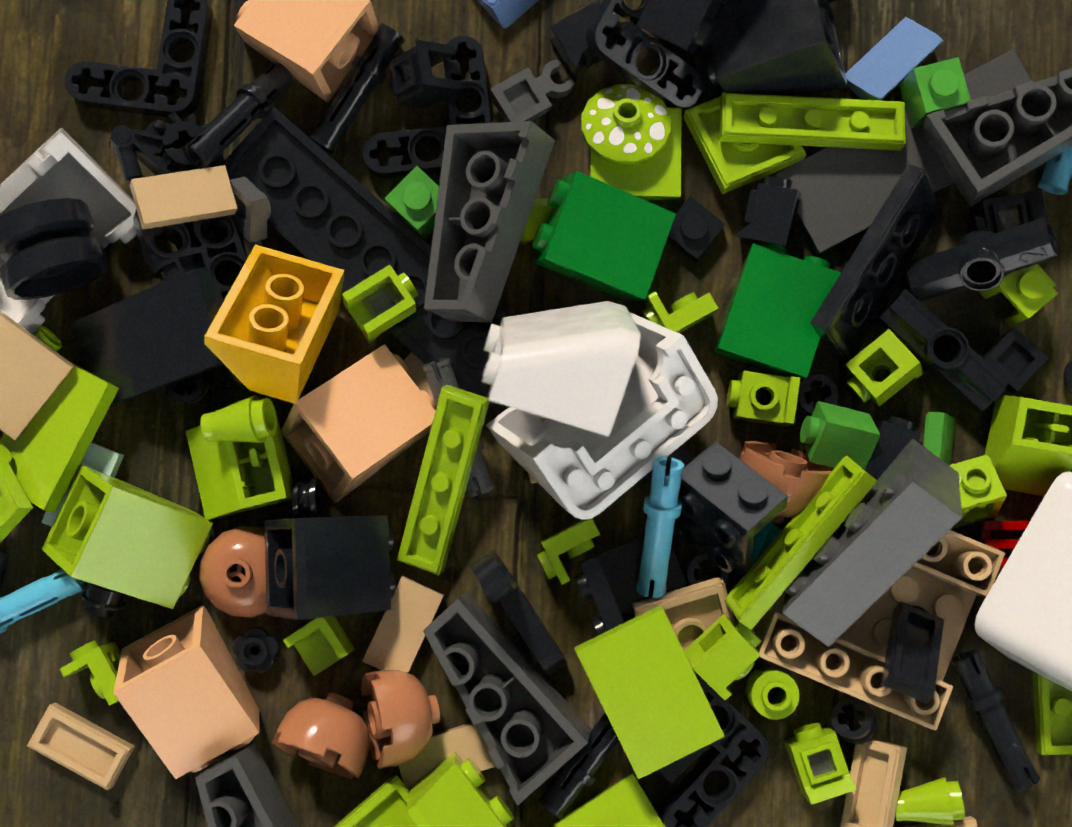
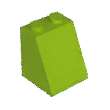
(126, 538)

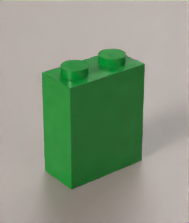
(602, 236)
(773, 311)

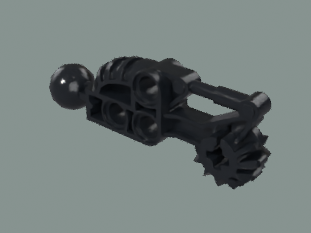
(193, 250)

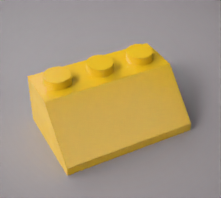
(276, 321)

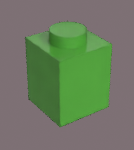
(933, 89)
(415, 202)
(838, 432)

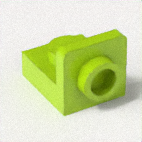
(686, 311)
(979, 490)
(574, 540)
(102, 662)

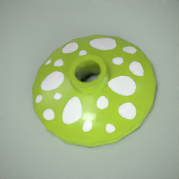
(622, 138)

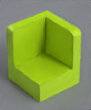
(320, 643)

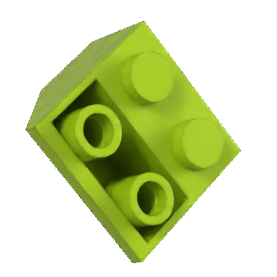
(1030, 443)
(240, 474)

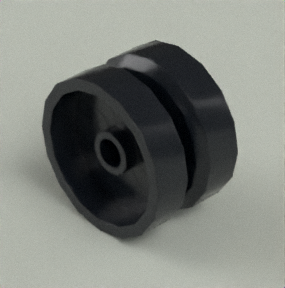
(49, 249)

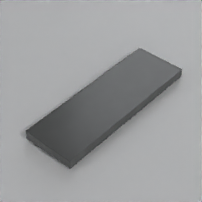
(849, 185)

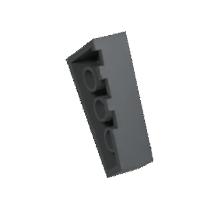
(1002, 135)
(481, 214)
(876, 543)
(508, 699)
(243, 793)

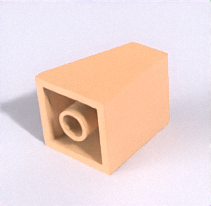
(310, 37)
(359, 421)
(186, 693)

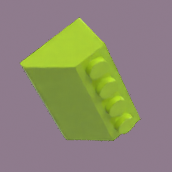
(455, 798)

